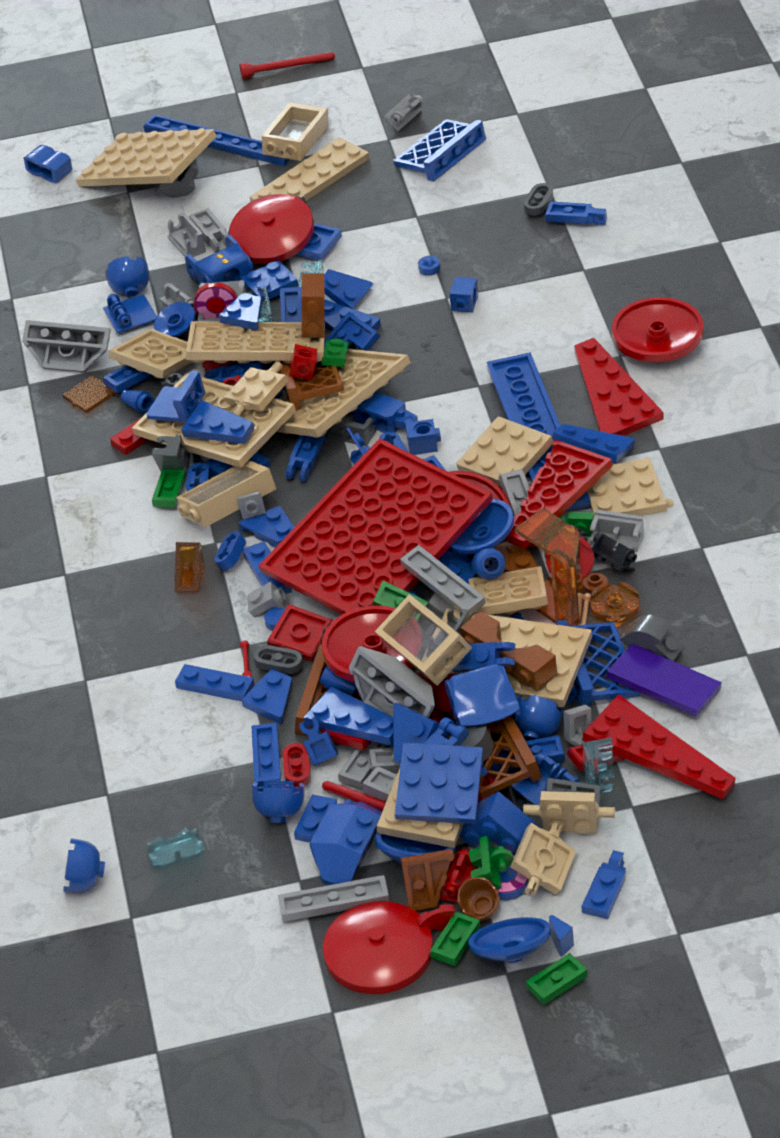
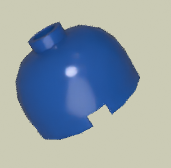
(127, 276)
(538, 717)
(278, 799)
(83, 866)

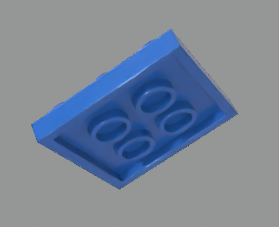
(439, 783)

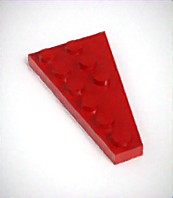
(613, 394)
(560, 483)
(656, 748)

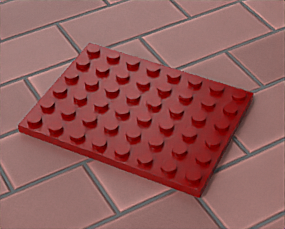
(369, 524)

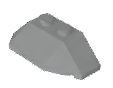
(65, 345)
(388, 681)

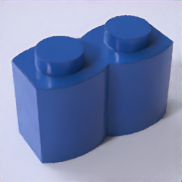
(48, 163)

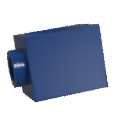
(463, 294)
(422, 436)

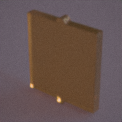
(88, 394)

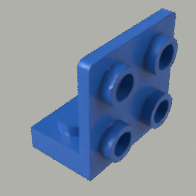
(178, 402)

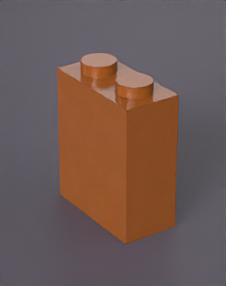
(312, 305)

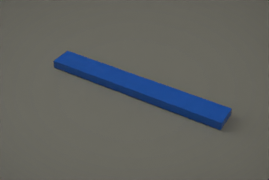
(224, 141)

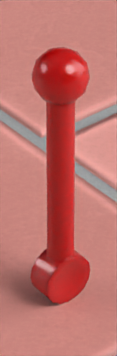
(244, 645)

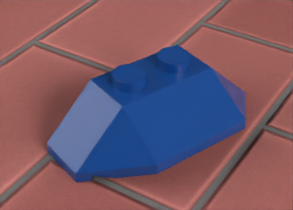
(344, 840)

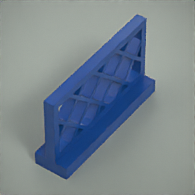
(444, 156)
(586, 680)

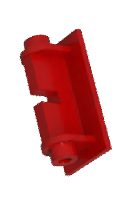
(458, 873)

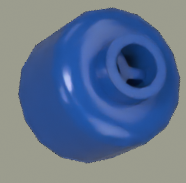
(494, 569)

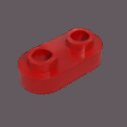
(296, 764)

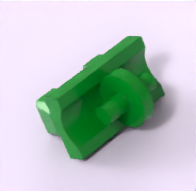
(492, 861)

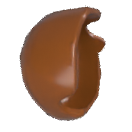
(478, 898)

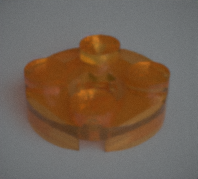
(618, 613)

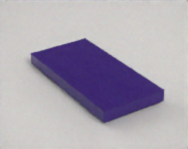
(664, 680)

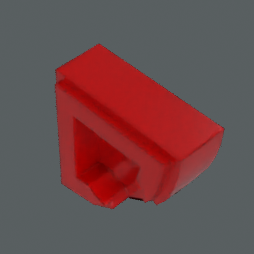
(437, 918)

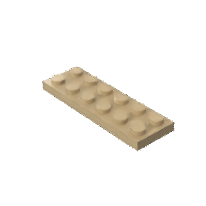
(317, 171)

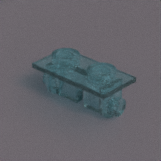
(164, 848)

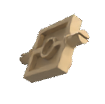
(256, 389)
(574, 810)
(543, 858)

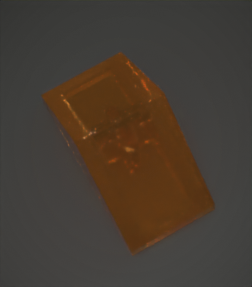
(188, 566)

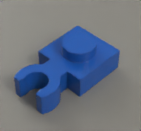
(319, 745)

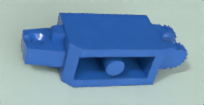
(387, 412)

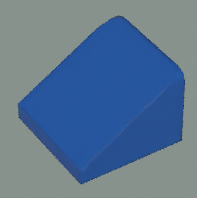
(561, 935)

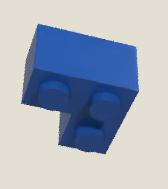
(499, 821)

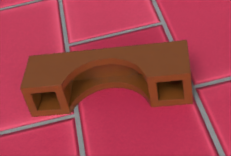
(533, 664)

